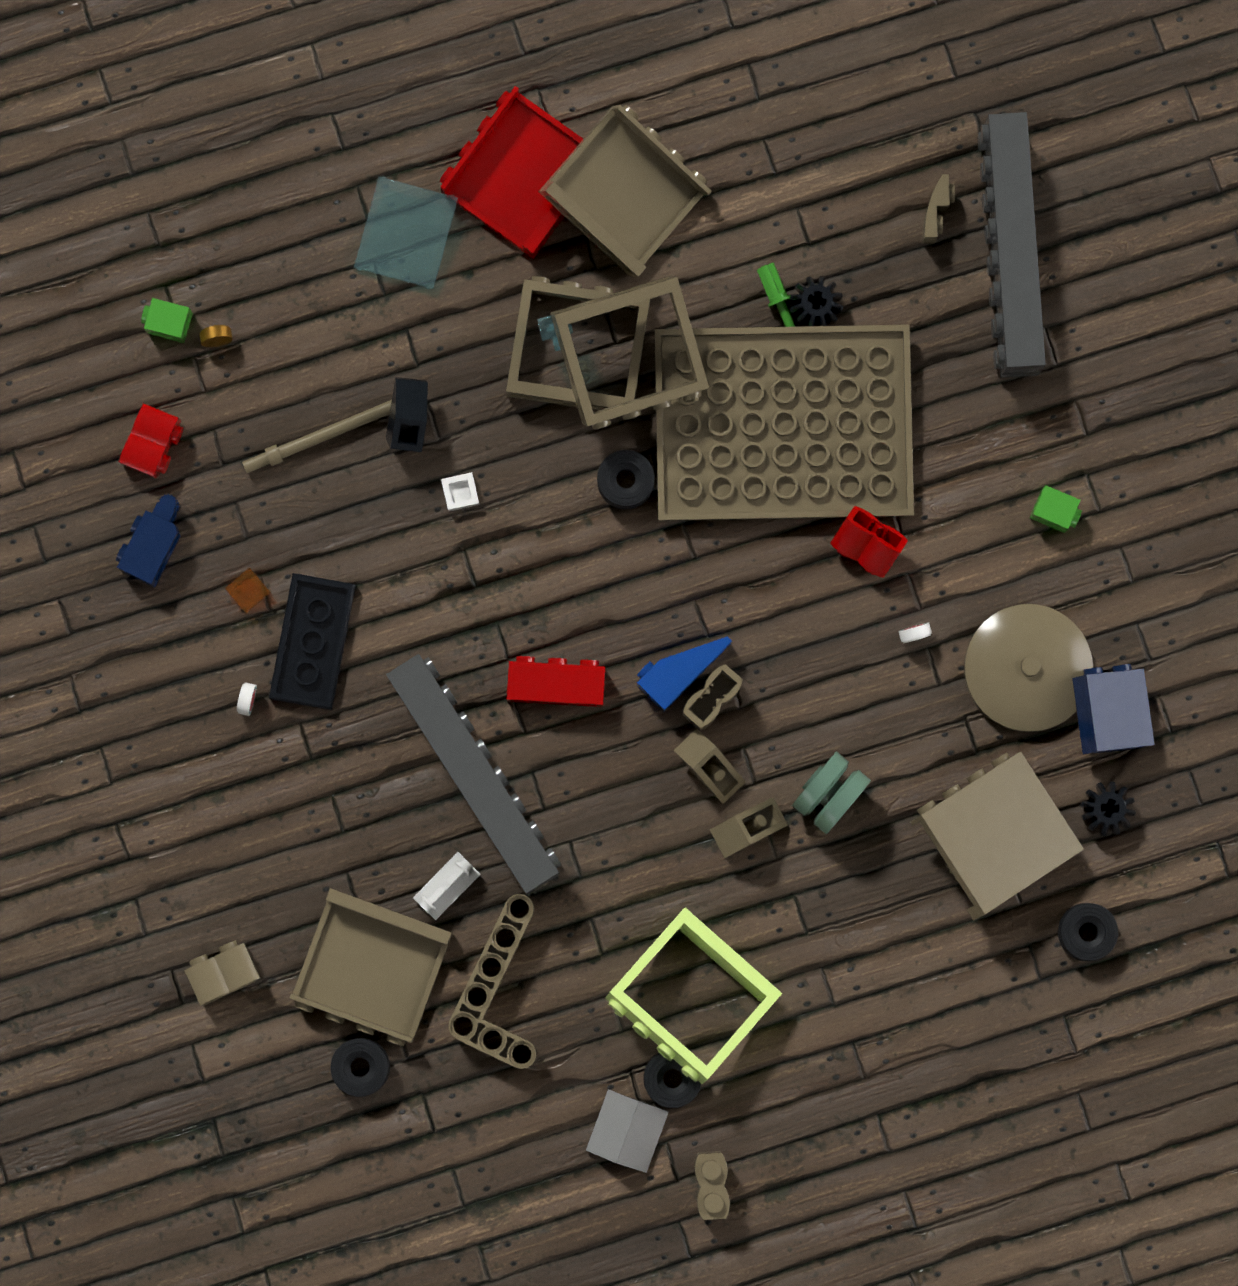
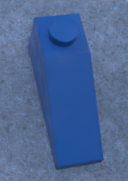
(675, 673)

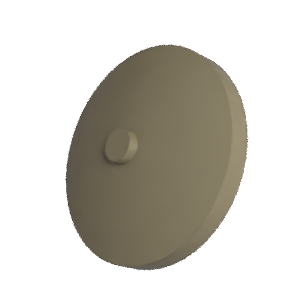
(1024, 667)

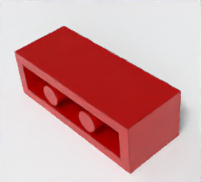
(556, 682)

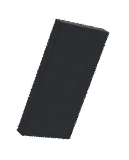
(312, 641)

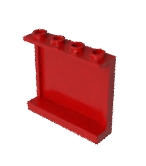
(508, 167)

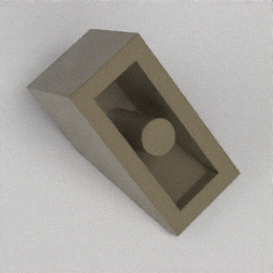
(710, 765)
(748, 827)

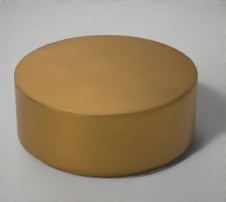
(216, 336)

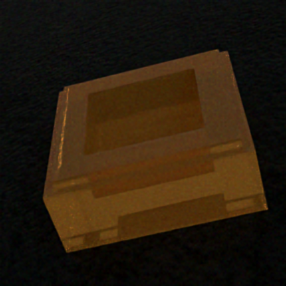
(247, 590)

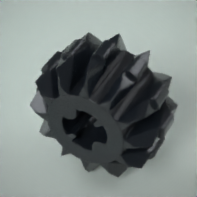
(826, 299)
(1113, 818)

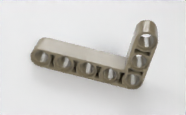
(491, 985)

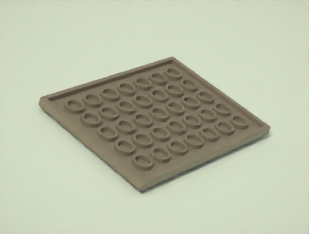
(788, 423)

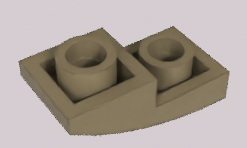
(939, 202)

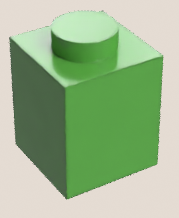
(166, 320)
(1056, 509)

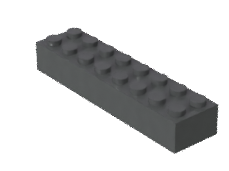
(1013, 245)
(472, 773)

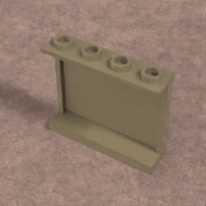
(624, 189)
(998, 832)
(371, 967)

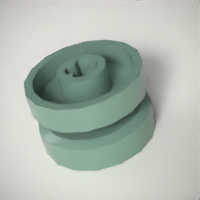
(830, 792)

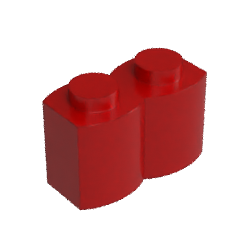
(150, 441)
(868, 542)

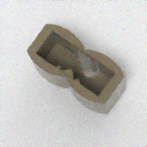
(706, 703)
(223, 973)
(712, 1195)

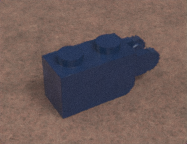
(151, 542)

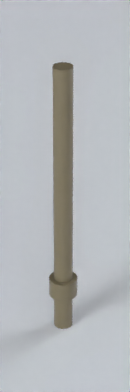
(274, 455)

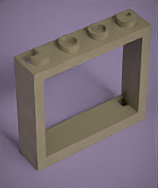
(612, 302)
(562, 395)

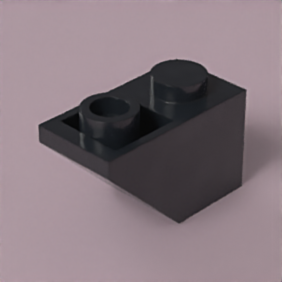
(408, 415)

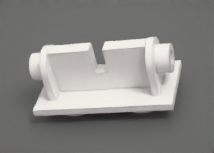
(446, 886)

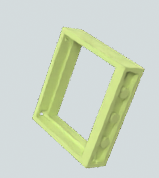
(725, 957)

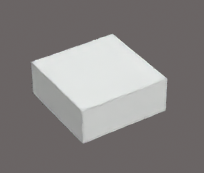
(460, 491)

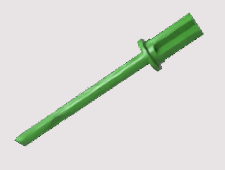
(775, 292)

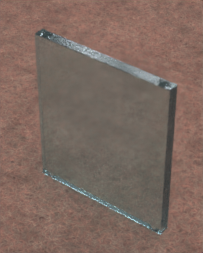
(406, 232)

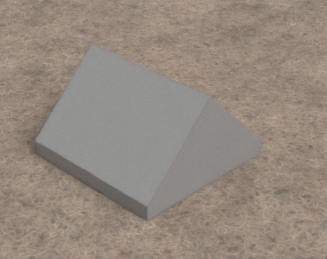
(627, 1131)

